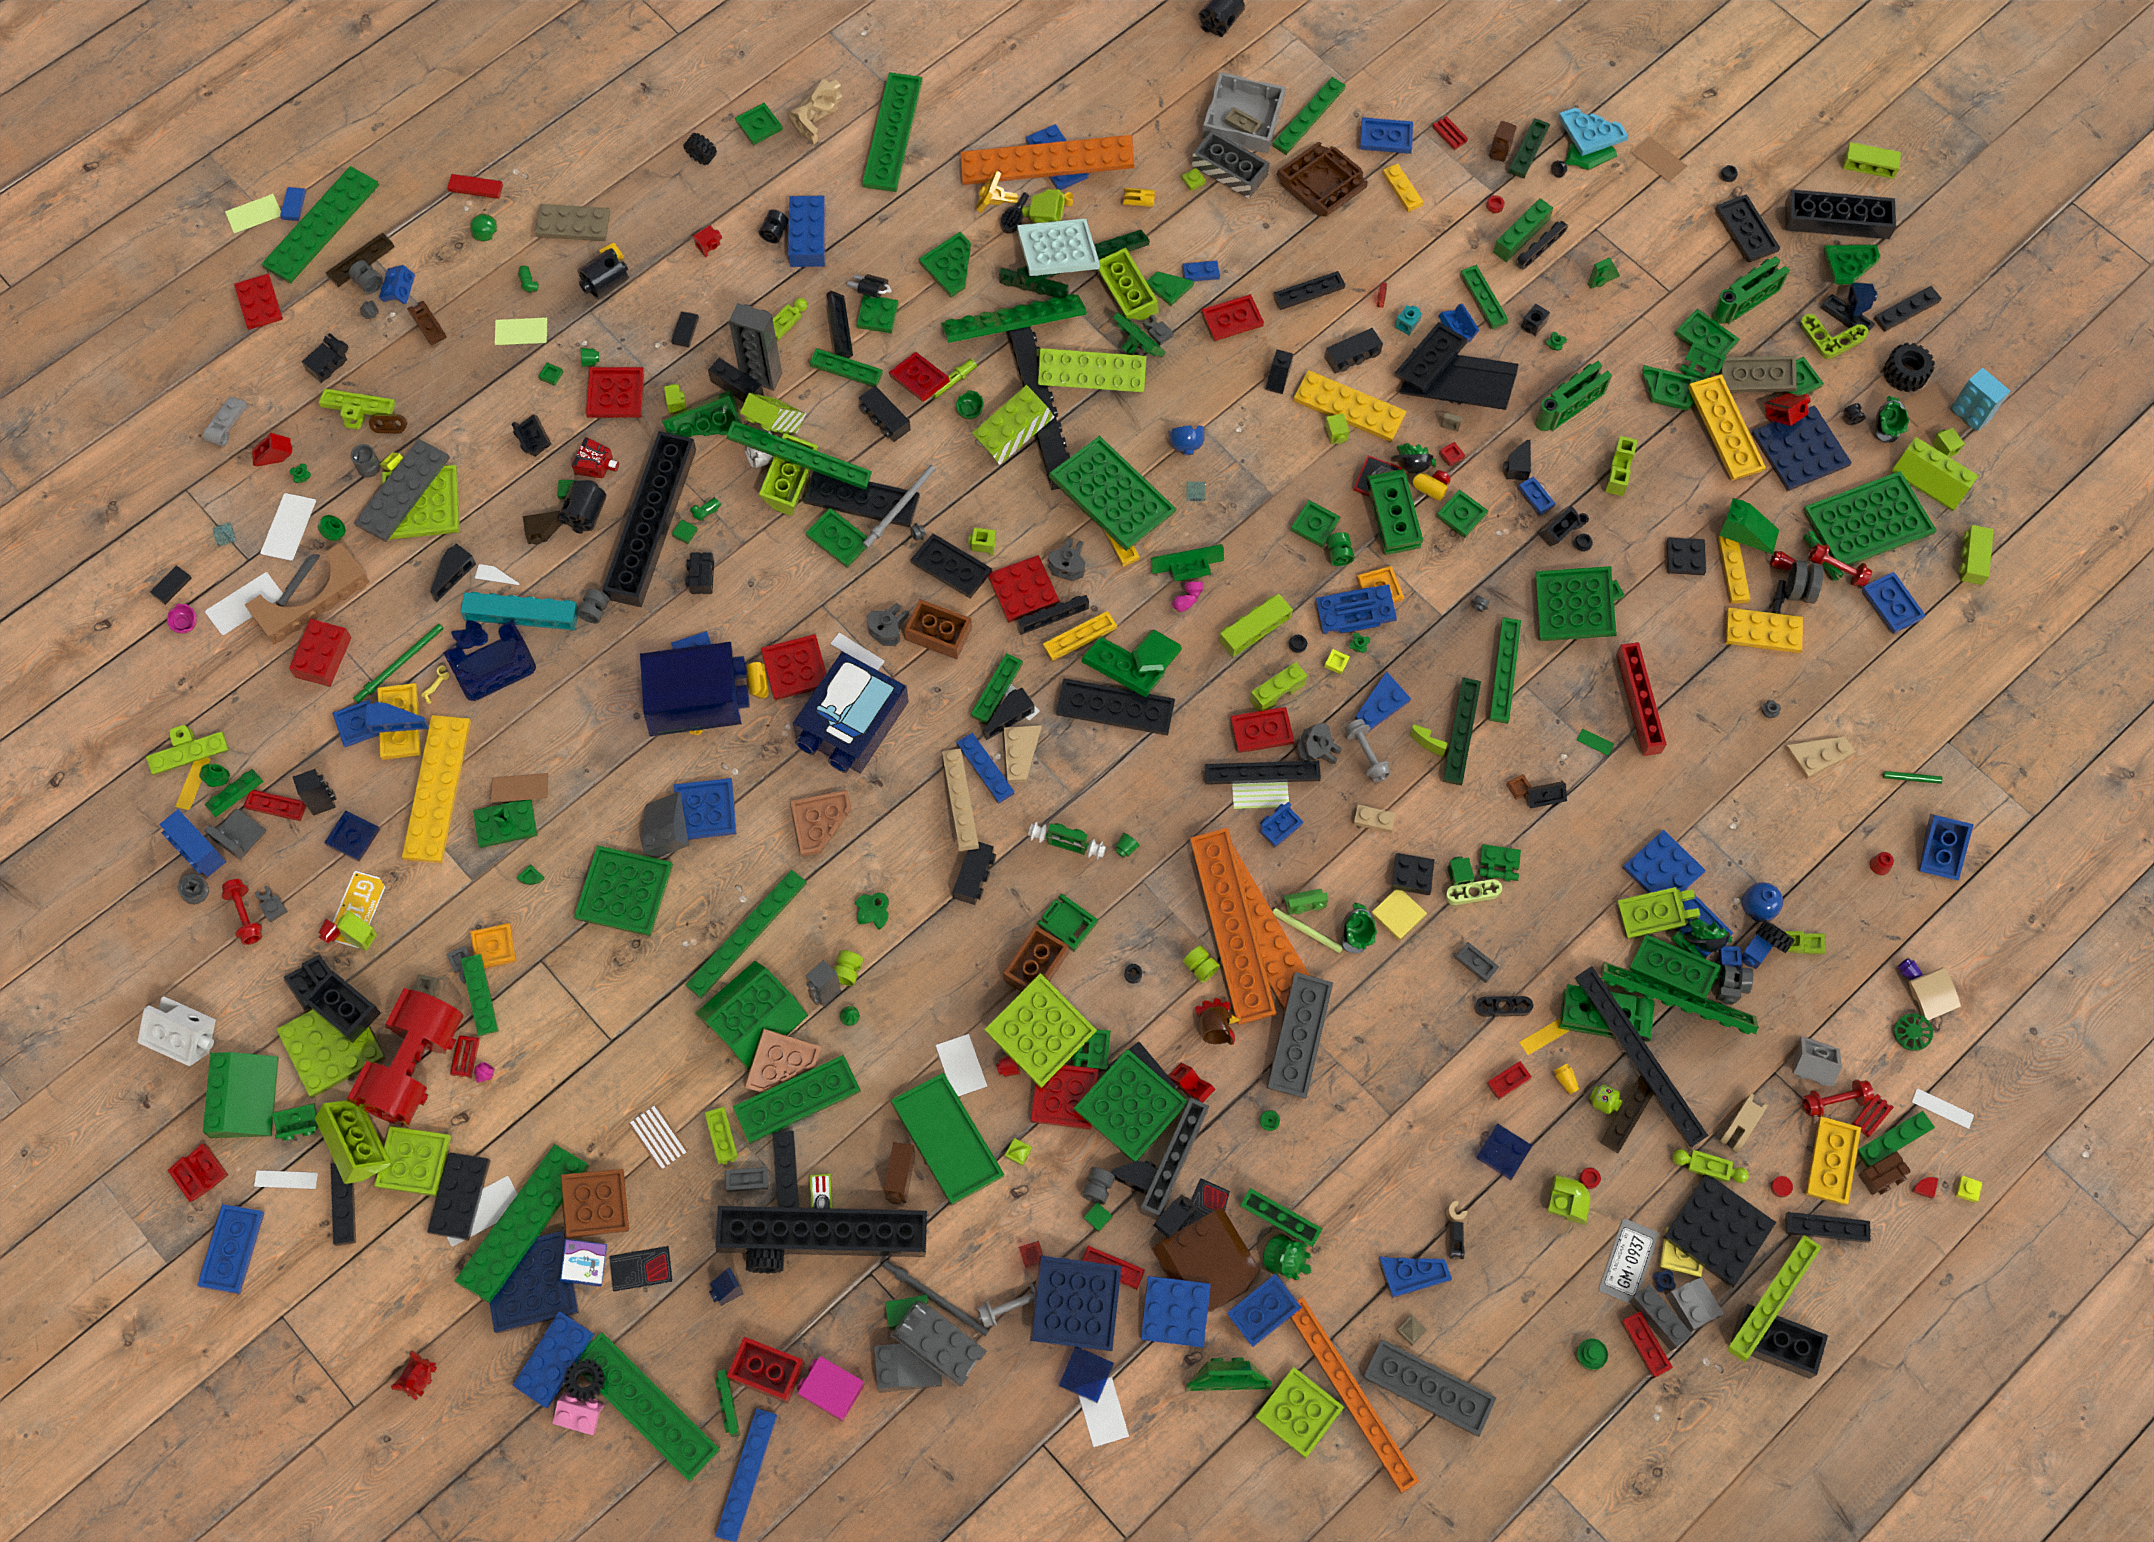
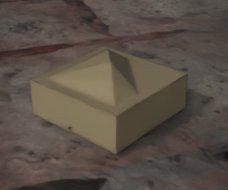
(1451, 422)
(426, 984)
(1411, 1330)

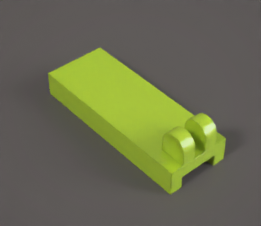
(721, 1135)

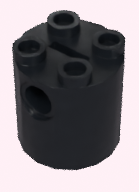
(1220, 15)
(602, 274)
(582, 506)

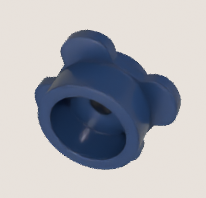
(1668, 1276)

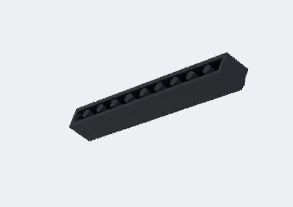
(1049, 437)

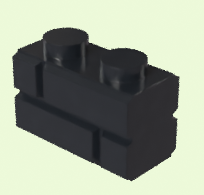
(700, 573)

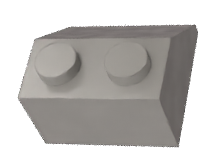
(1817, 1061)
(1694, 1304)

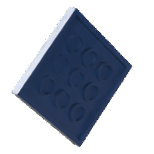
(1801, 450)
(533, 1288)
(1075, 1303)

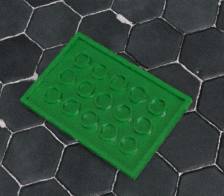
(1112, 493)
(1870, 519)

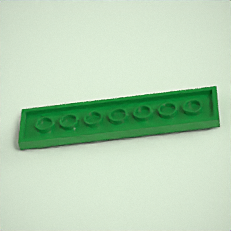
(892, 132)
(320, 224)
(1013, 318)
(1651, 989)
(519, 1225)
(650, 1409)

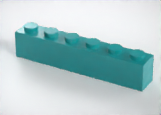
(523, 611)

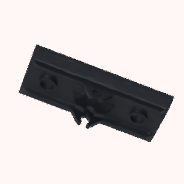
(1471, 382)

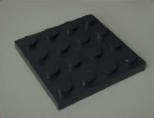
(1719, 1230)

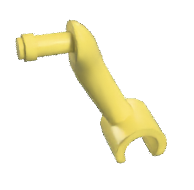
(433, 687)

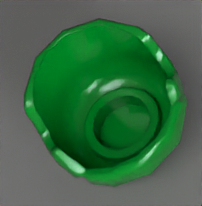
(483, 227)
(969, 405)

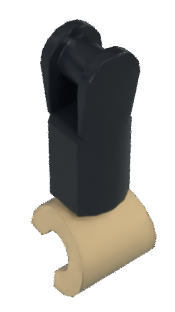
(1456, 1230)

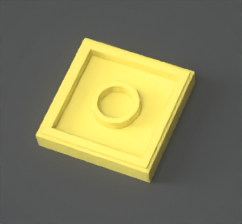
(1399, 913)
(1677, 1261)

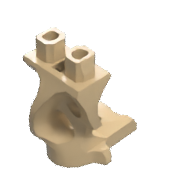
(816, 106)

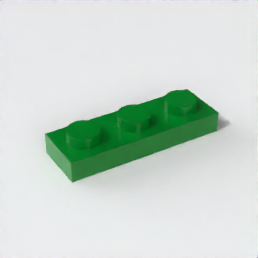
(233, 792)
(727, 1404)

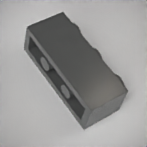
(823, 984)
(1660, 1317)

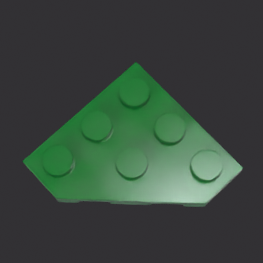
(1850, 262)
(949, 263)

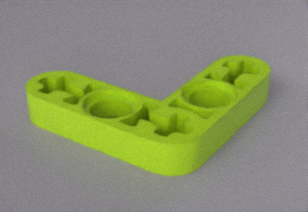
(1828, 341)

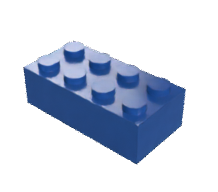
(807, 231)

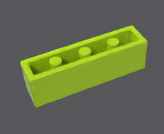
(1255, 625)

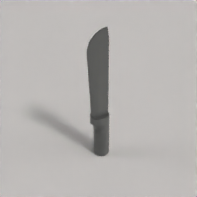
(300, 575)

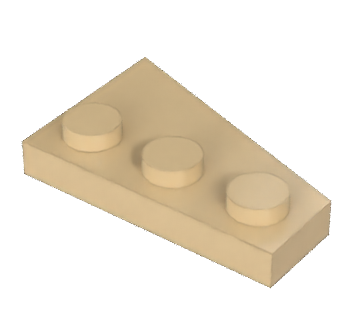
(1019, 750)
(1820, 754)

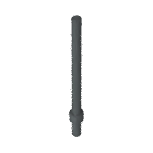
(902, 1275)

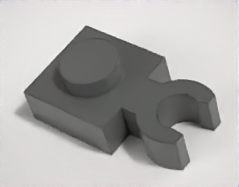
(1158, 331)
(271, 905)
(455, 960)

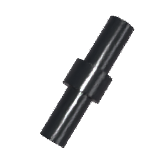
(1779, 597)

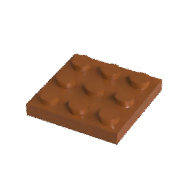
(594, 1203)

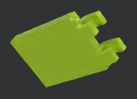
(1656, 912)

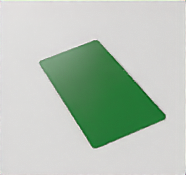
(1595, 742)

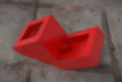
(1190, 1083)

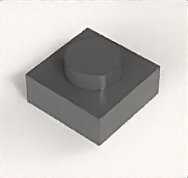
(1728, 995)

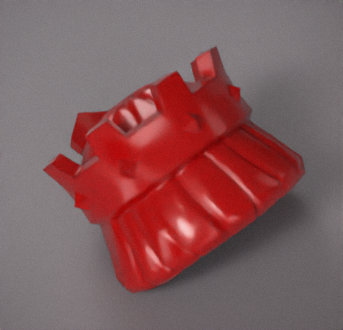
(415, 1376)

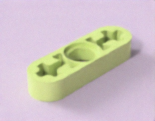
(1488, 895)

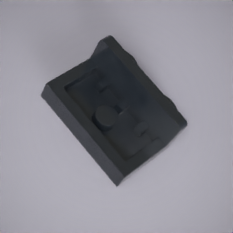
(531, 435)

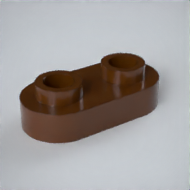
(389, 425)

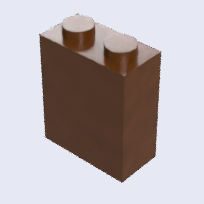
(899, 1173)

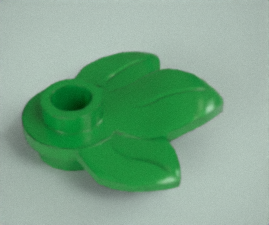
(870, 911)

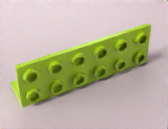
(1091, 370)

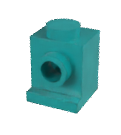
(1408, 319)

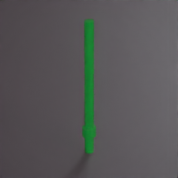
(370, 688)

